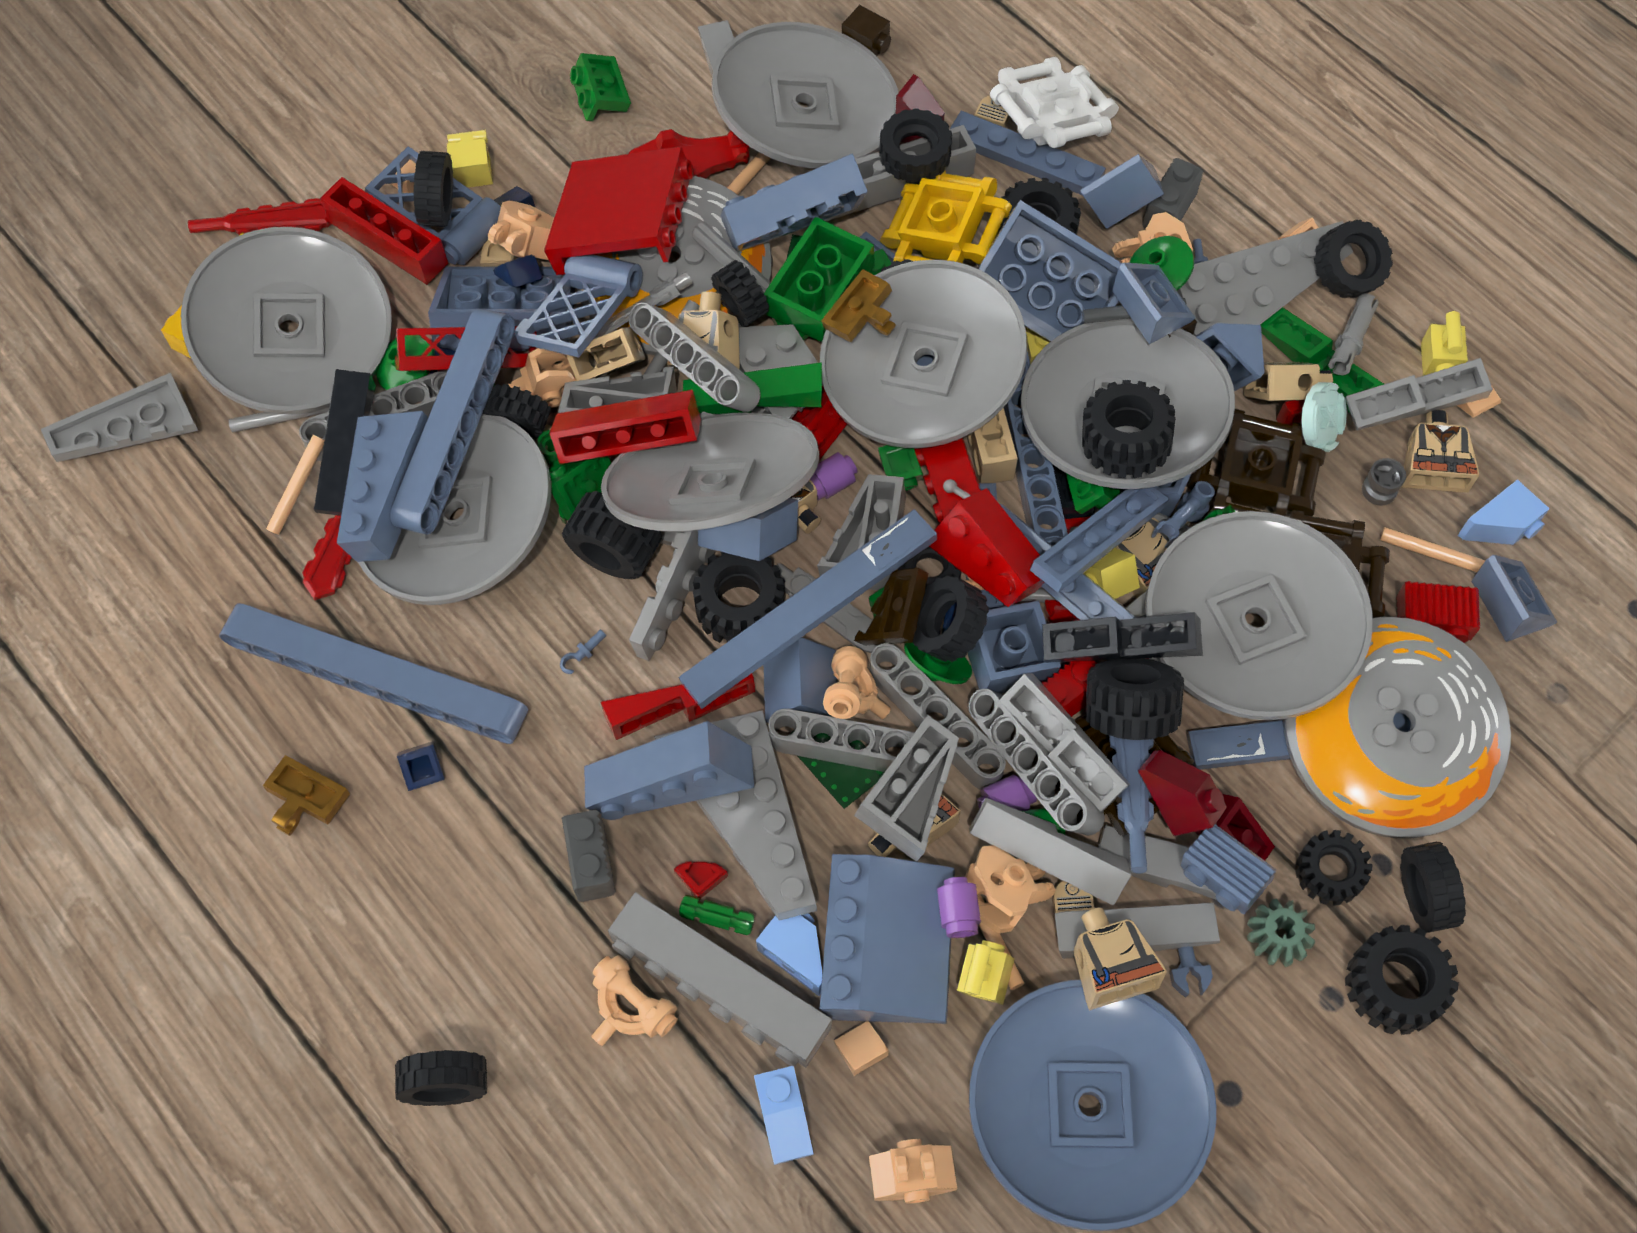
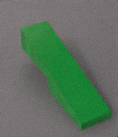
(1308, 345)
(778, 388)

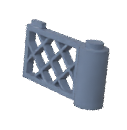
(464, 233)
(596, 278)

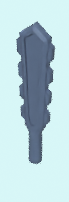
(1135, 808)

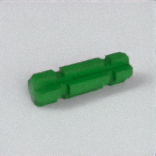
(717, 915)

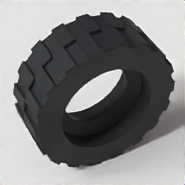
(915, 123)
(433, 188)
(1376, 252)
(966, 625)
(1433, 886)
(440, 1078)

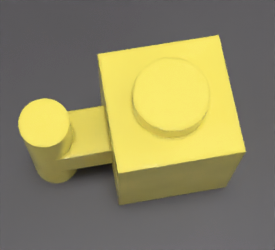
(470, 158)
(1444, 345)
(1115, 573)
(986, 972)

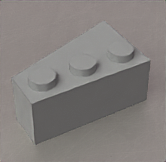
(873, 510)

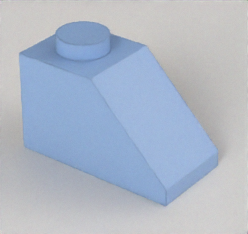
(1506, 517)
(794, 948)
(783, 1115)

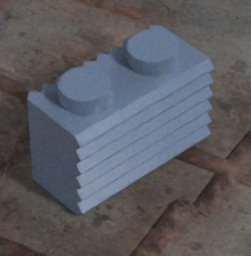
(1227, 869)

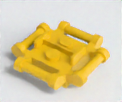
(943, 218)

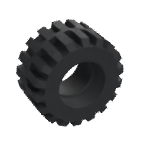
(1047, 199)
(1128, 406)
(607, 541)
(728, 573)
(1134, 698)
(1422, 958)

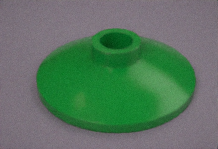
(1175, 257)
(388, 375)
(937, 670)

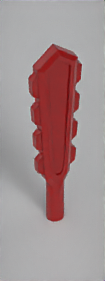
(289, 214)
(326, 571)

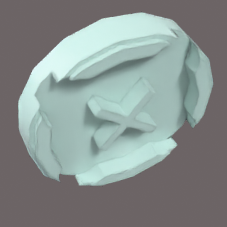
(1323, 416)

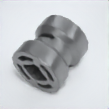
(1383, 481)

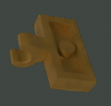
(860, 305)
(303, 791)

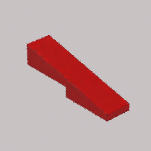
(643, 709)

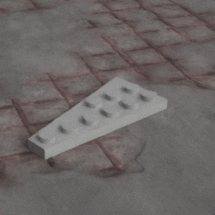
(1254, 281)
(760, 824)

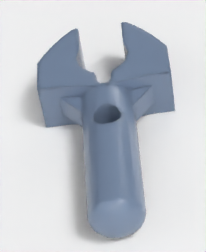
(1189, 962)

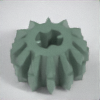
(1271, 920)

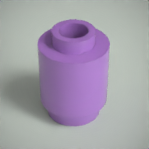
(834, 475)
(1010, 792)
(959, 907)

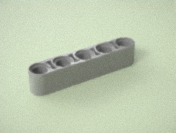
(694, 357)
(394, 400)
(930, 700)
(841, 733)
(1044, 775)

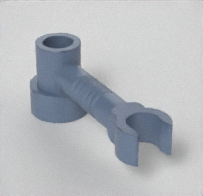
(1190, 508)

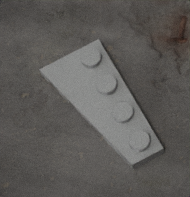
(129, 419)
(671, 589)

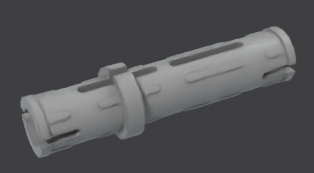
(1351, 341)

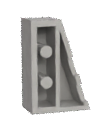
(603, 391)
(909, 791)

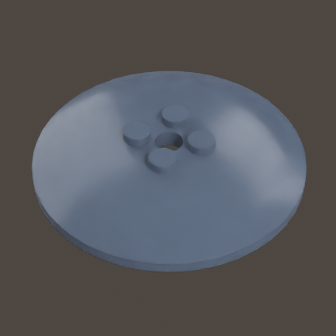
(1103, 1167)

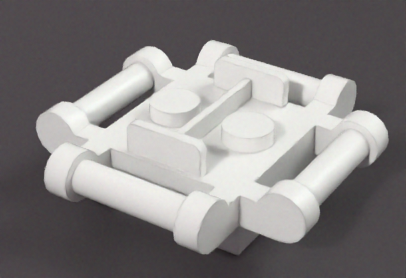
(1054, 106)

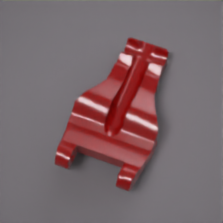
(705, 154)

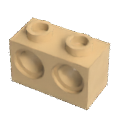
(993, 451)

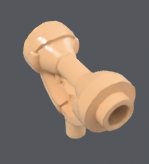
(856, 686)
(654, 1014)

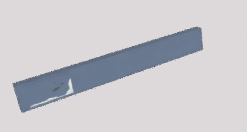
(807, 608)
(1248, 743)

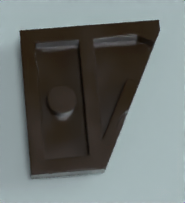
(896, 609)

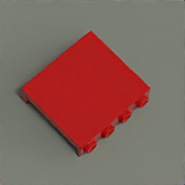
(620, 205)

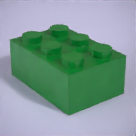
(817, 276)

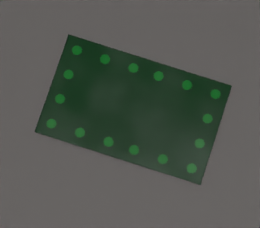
(842, 781)

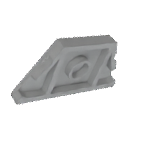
(773, 348)

